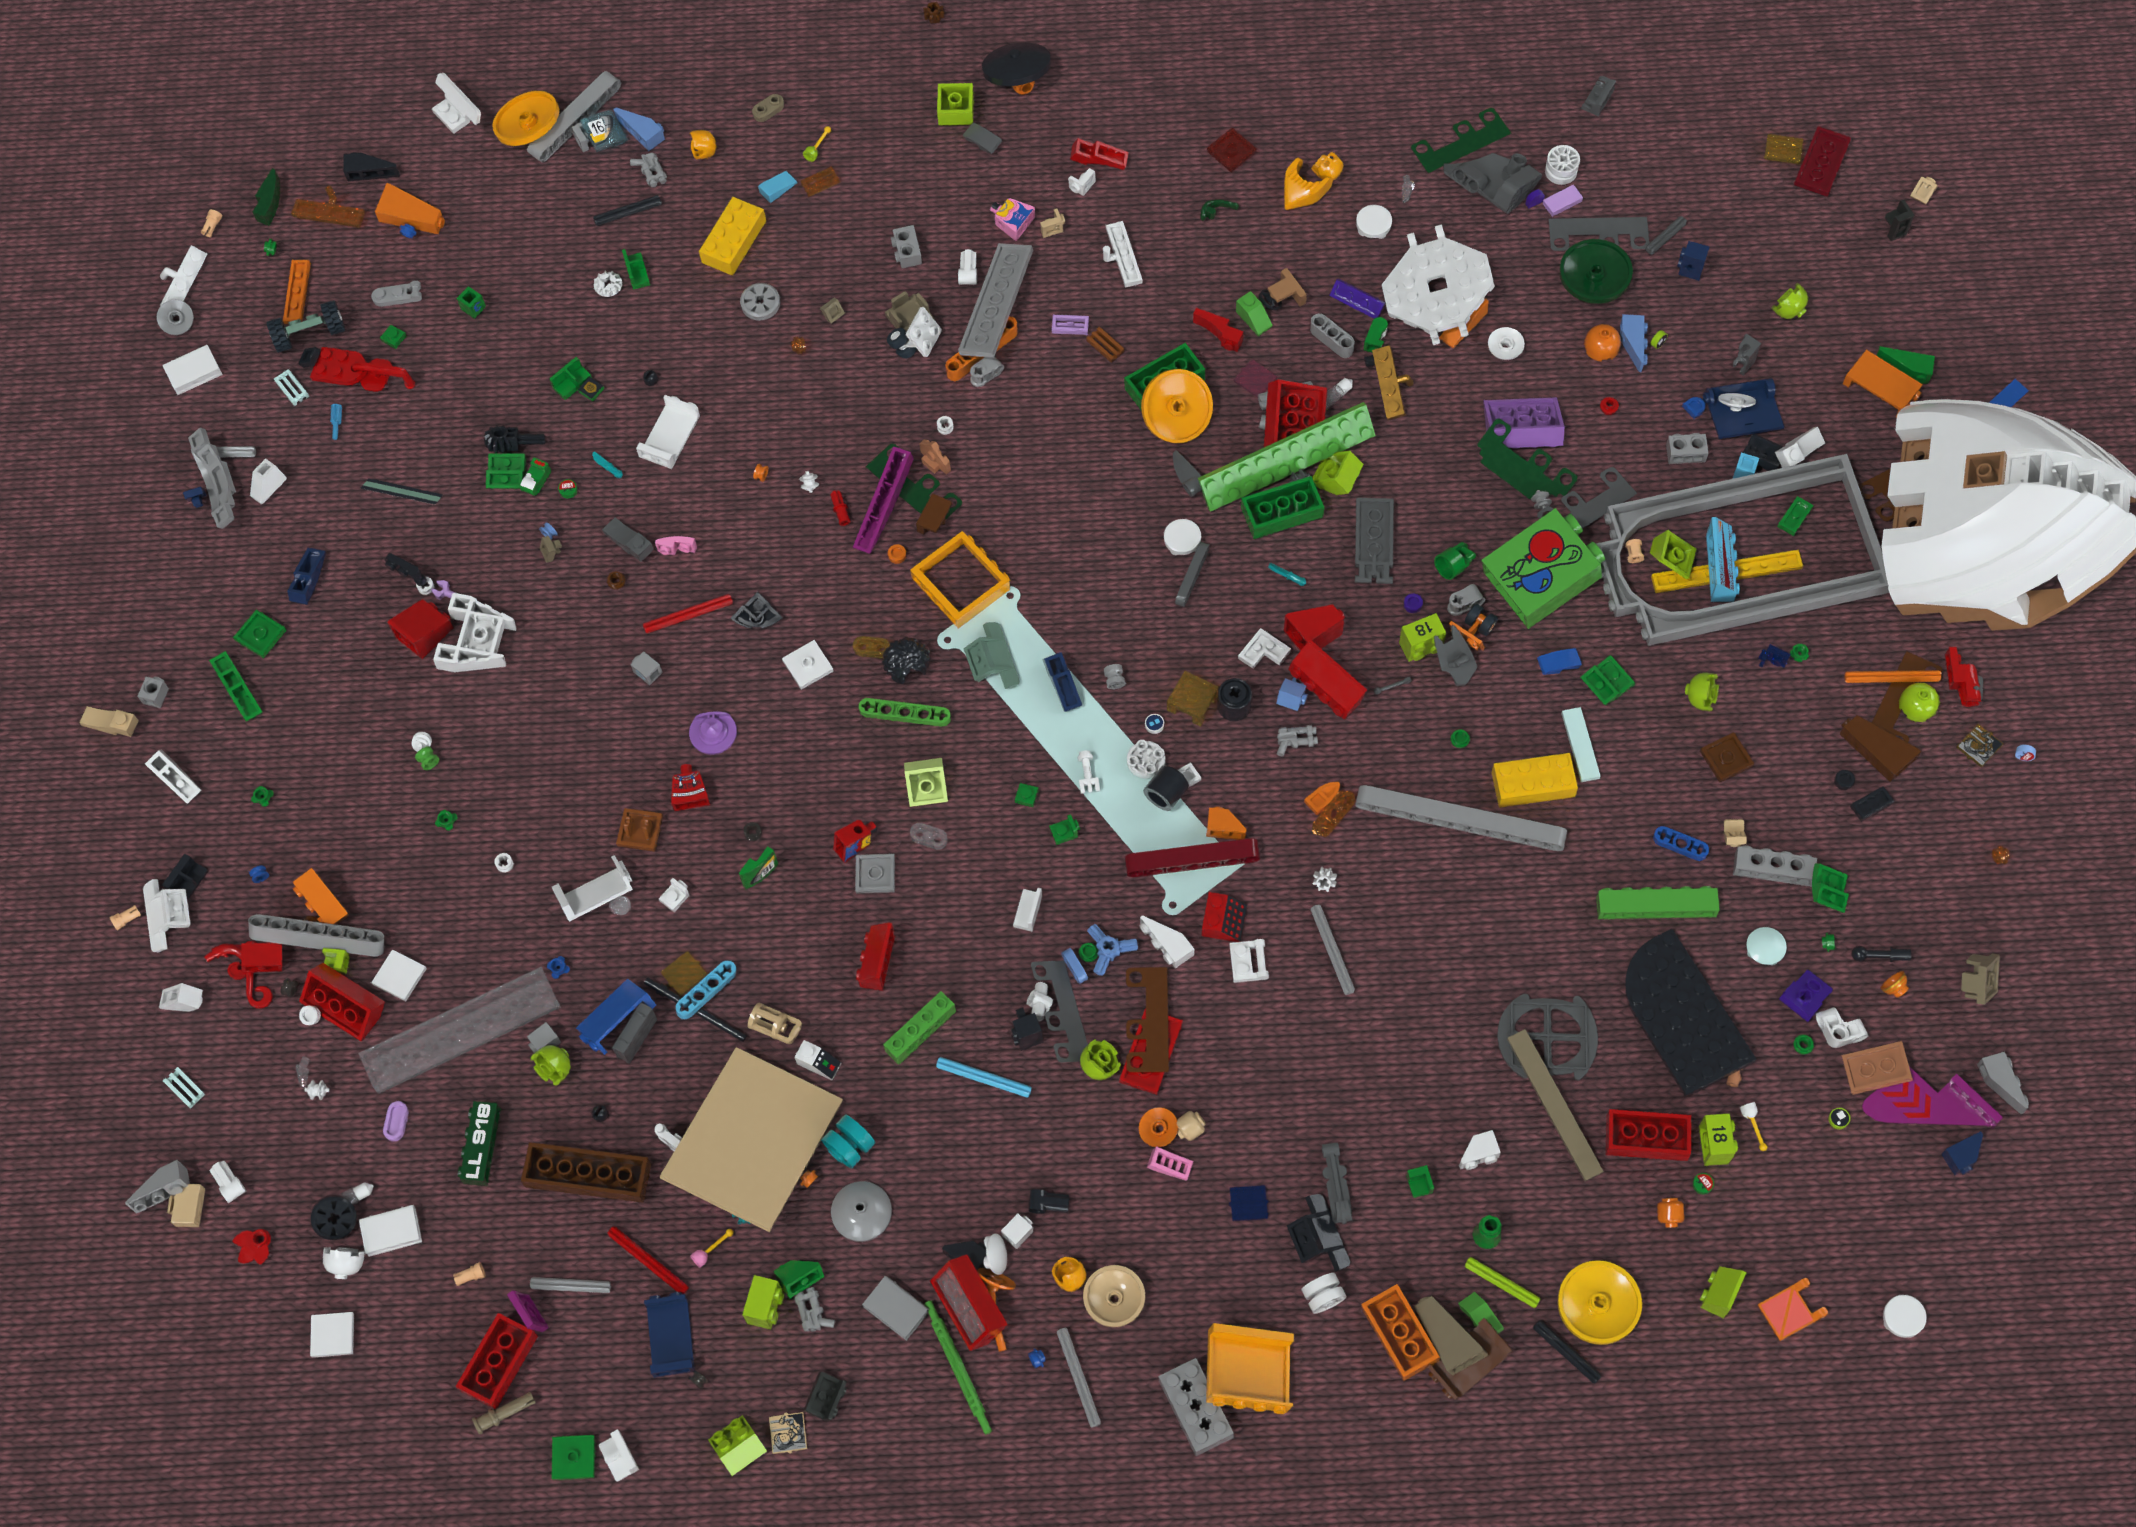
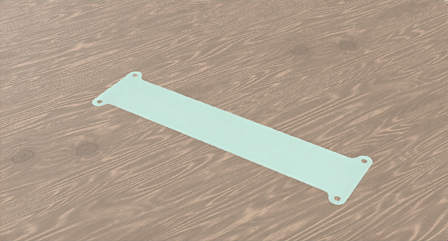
(1092, 729)

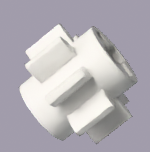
(1324, 884)

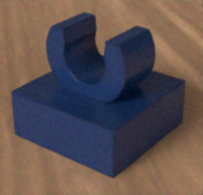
(195, 496)

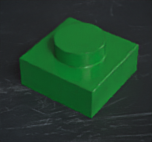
(393, 336)
(1026, 795)

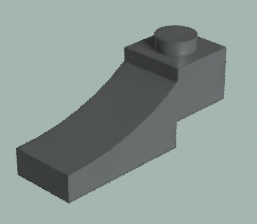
(628, 540)

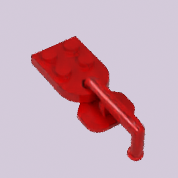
(350, 367)

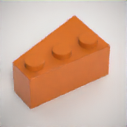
(319, 898)

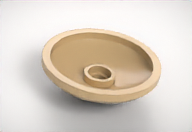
(1111, 1282)

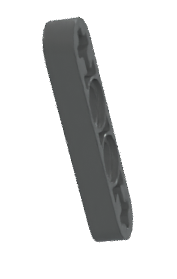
(1192, 574)

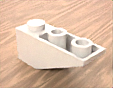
(1170, 942)

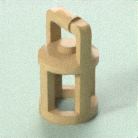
(778, 1027)

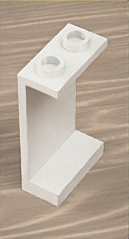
(670, 432)
(594, 892)

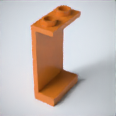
(1883, 381)

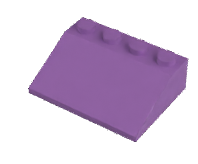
(1532, 421)

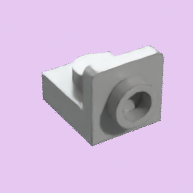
(581, 137)

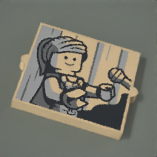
(788, 1433)

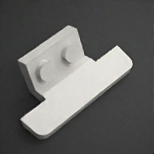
(457, 108)
(164, 911)

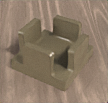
(905, 309)
(1984, 981)

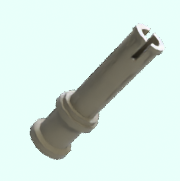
(493, 1417)

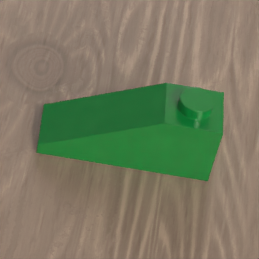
(1913, 364)

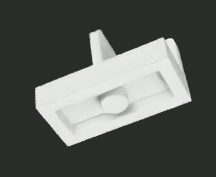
(618, 1456)

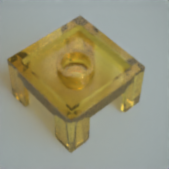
(1192, 697)

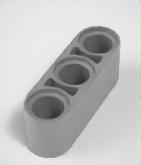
(1328, 328)

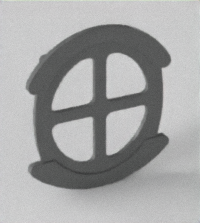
(1577, 1010)

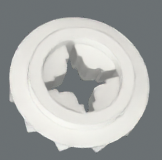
(610, 289)

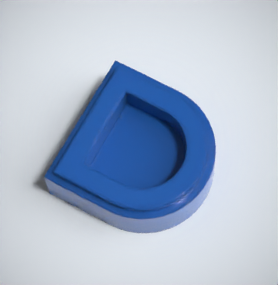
(1694, 406)

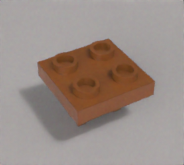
(639, 829)

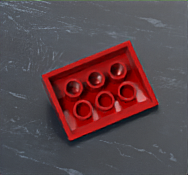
(1292, 409)

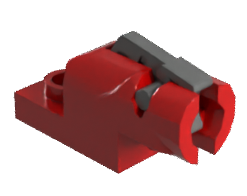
(1964, 679)

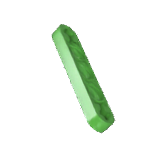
(896, 707)

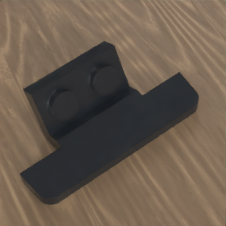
(1318, 1235)

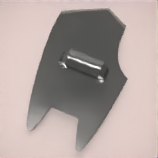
(1456, 657)

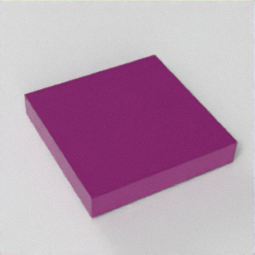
(527, 1311)

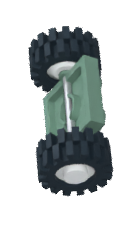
(280, 333)

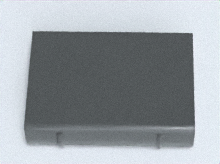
(634, 1033)

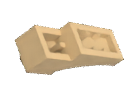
(109, 721)

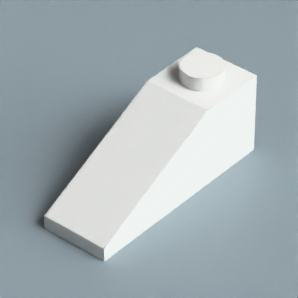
(173, 776)

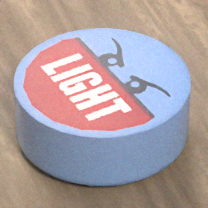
(2025, 753)

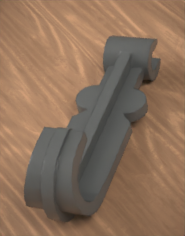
(1336, 1184)

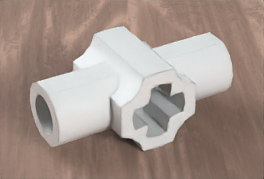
(1039, 1000)

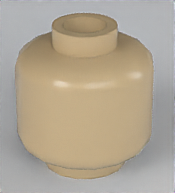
(1190, 1125)

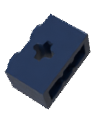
(1692, 260)

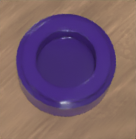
(1413, 603)

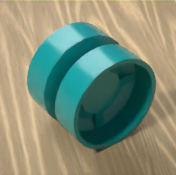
(843, 1146)

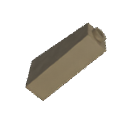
(1449, 1338)

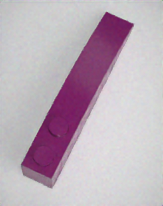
(884, 499)

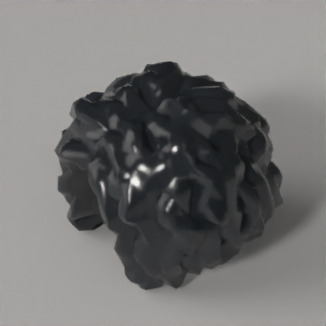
(903, 656)

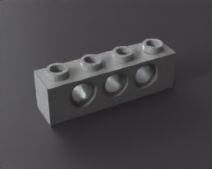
(1784, 873)

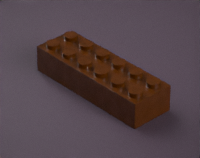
(586, 1172)

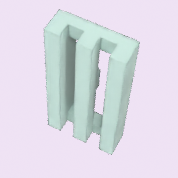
(299, 397)
(173, 1076)

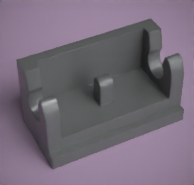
(1599, 96)
(1747, 353)

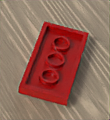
(1149, 1081)

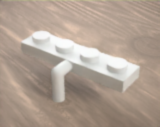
(1122, 254)
(184, 276)

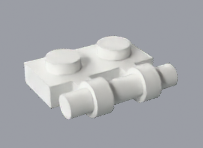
(666, 1137)

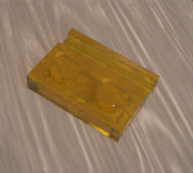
(1783, 148)

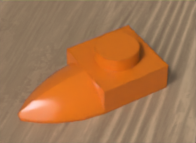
(1322, 797)

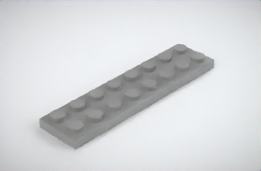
(995, 300)

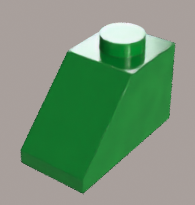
(798, 1276)

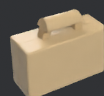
(187, 1206)

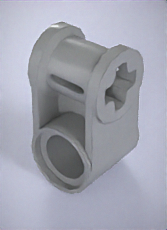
(985, 371)
(1465, 600)

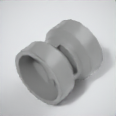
(1114, 676)

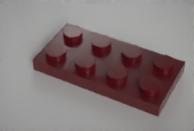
(1822, 161)

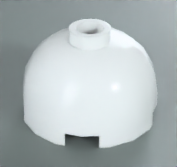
(342, 1261)

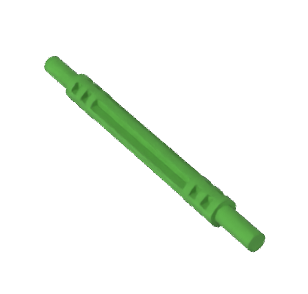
(958, 1367)

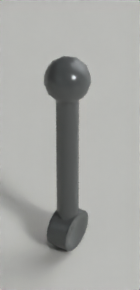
(1377, 690)

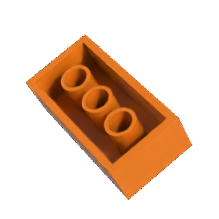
(1400, 1332)

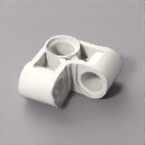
(1831, 1022)

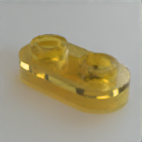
(872, 645)

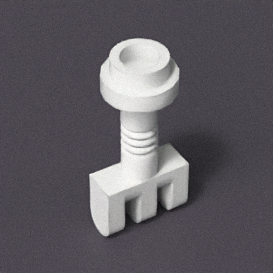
(1085, 757)

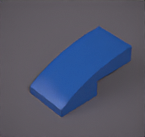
(1560, 660)

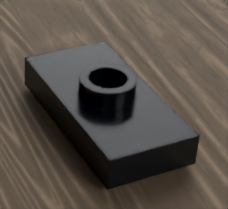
(1872, 803)

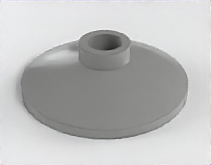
(171, 309)

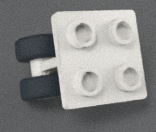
(920, 335)

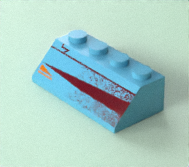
(1721, 561)

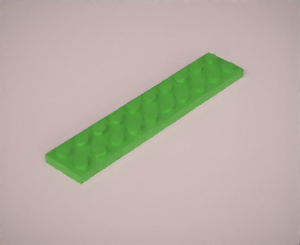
(1286, 456)

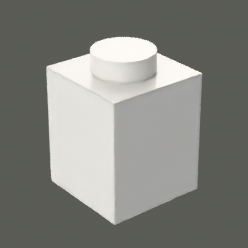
(1017, 1230)

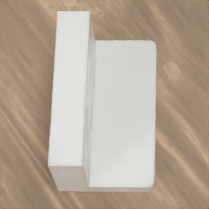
(1028, 909)

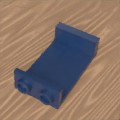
(670, 1335)

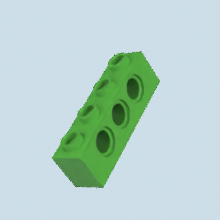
(919, 1027)

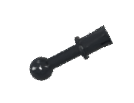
(1859, 954)

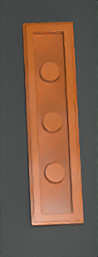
(296, 290)

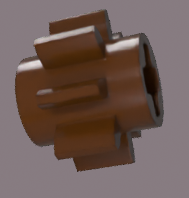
(933, 12)

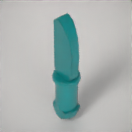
(607, 465)
(1290, 576)

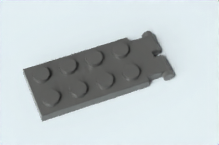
(1374, 540)

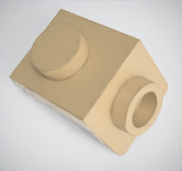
(1734, 832)

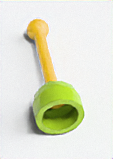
(811, 152)

